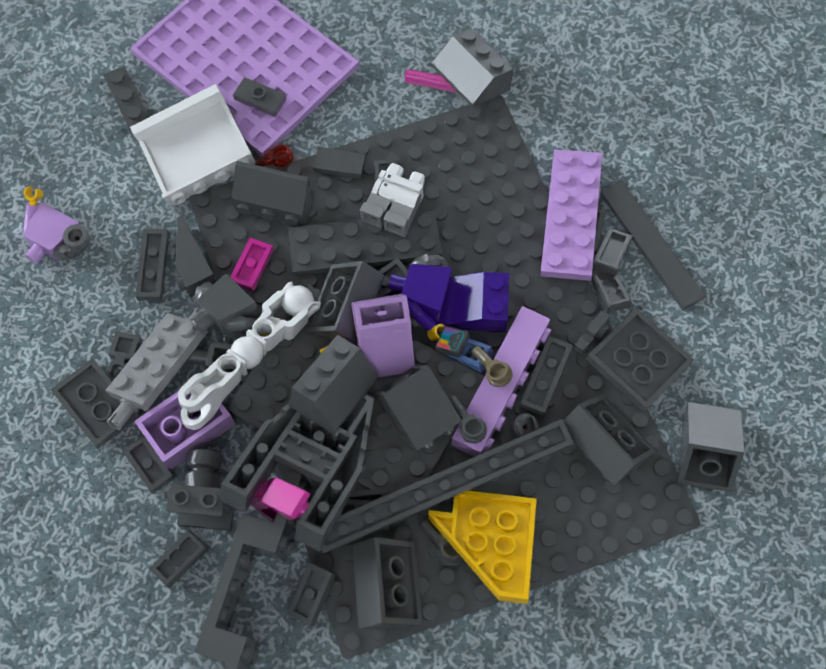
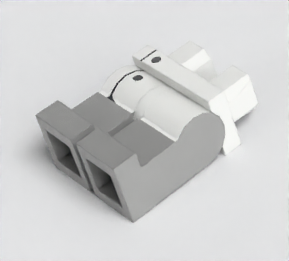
(393, 200)

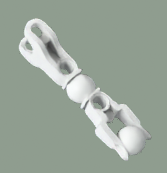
(215, 384)

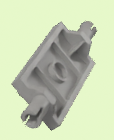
(153, 366)

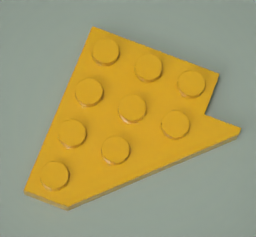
(493, 538)

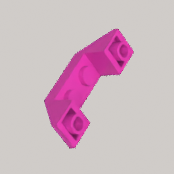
(281, 498)

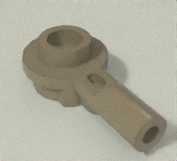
(498, 372)

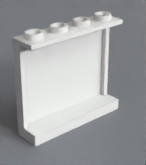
(192, 145)

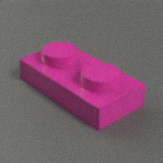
(252, 264)

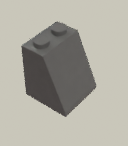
(418, 407)
(710, 446)

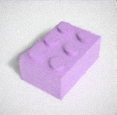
(171, 438)

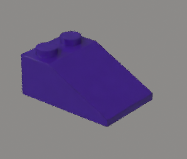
(477, 302)

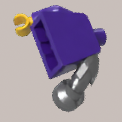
(425, 291)

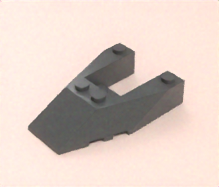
(312, 451)

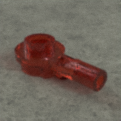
(278, 156)

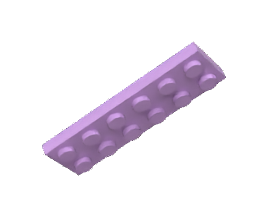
(572, 215)

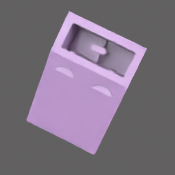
(385, 333)

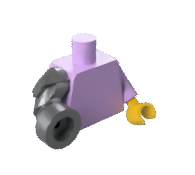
(51, 231)

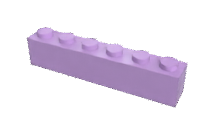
(491, 402)

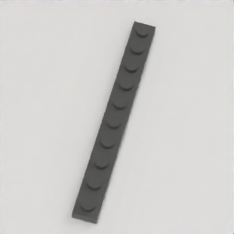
(448, 484)

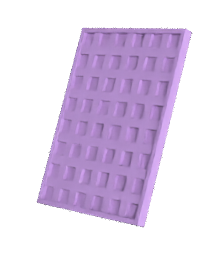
(252, 39)

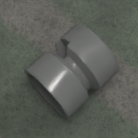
(203, 468)

